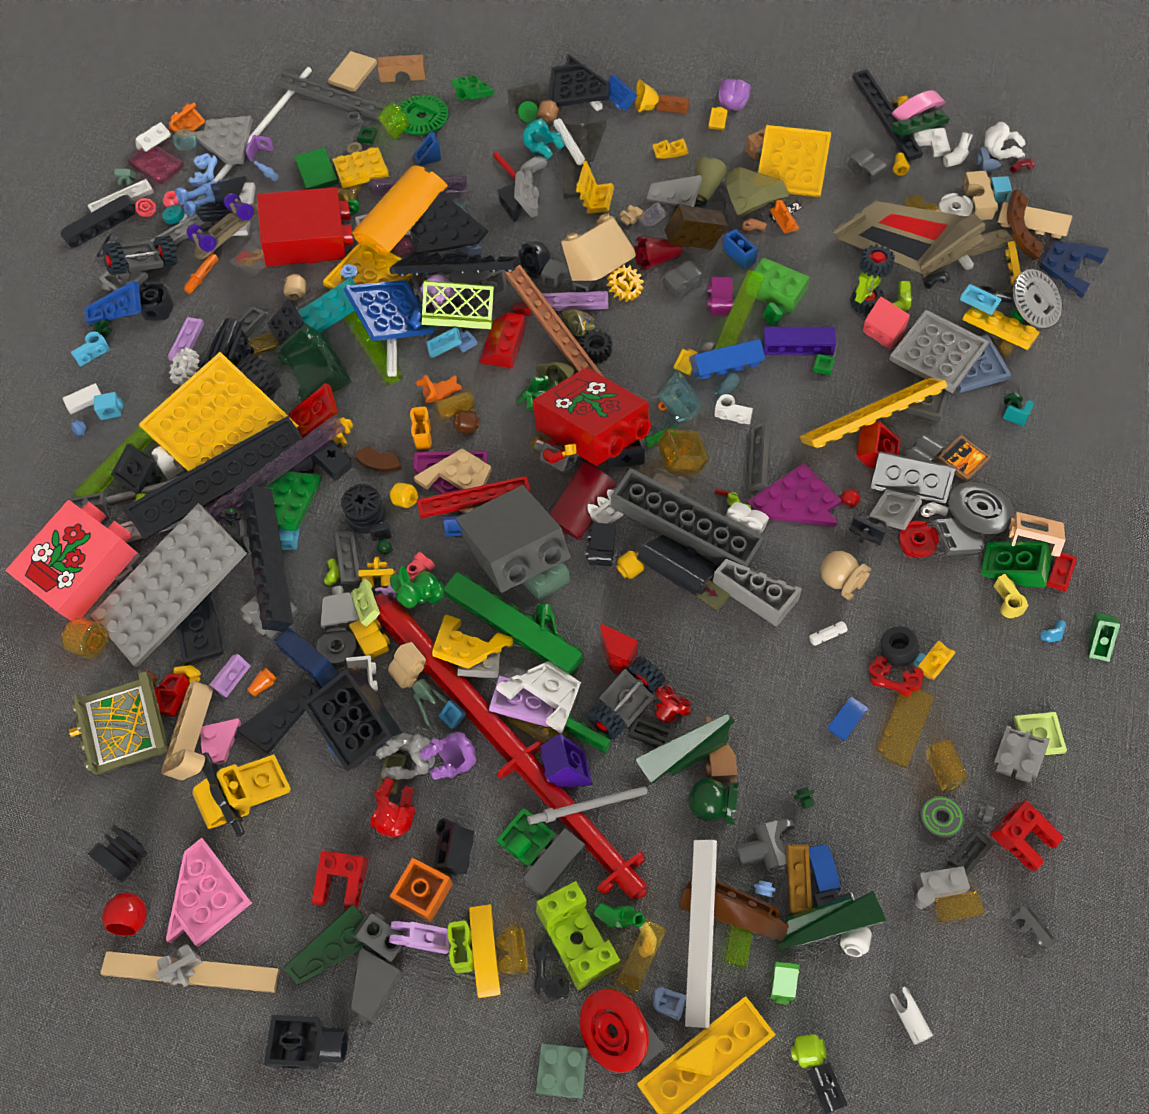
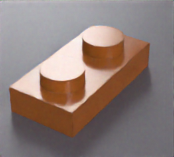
(673, 104)

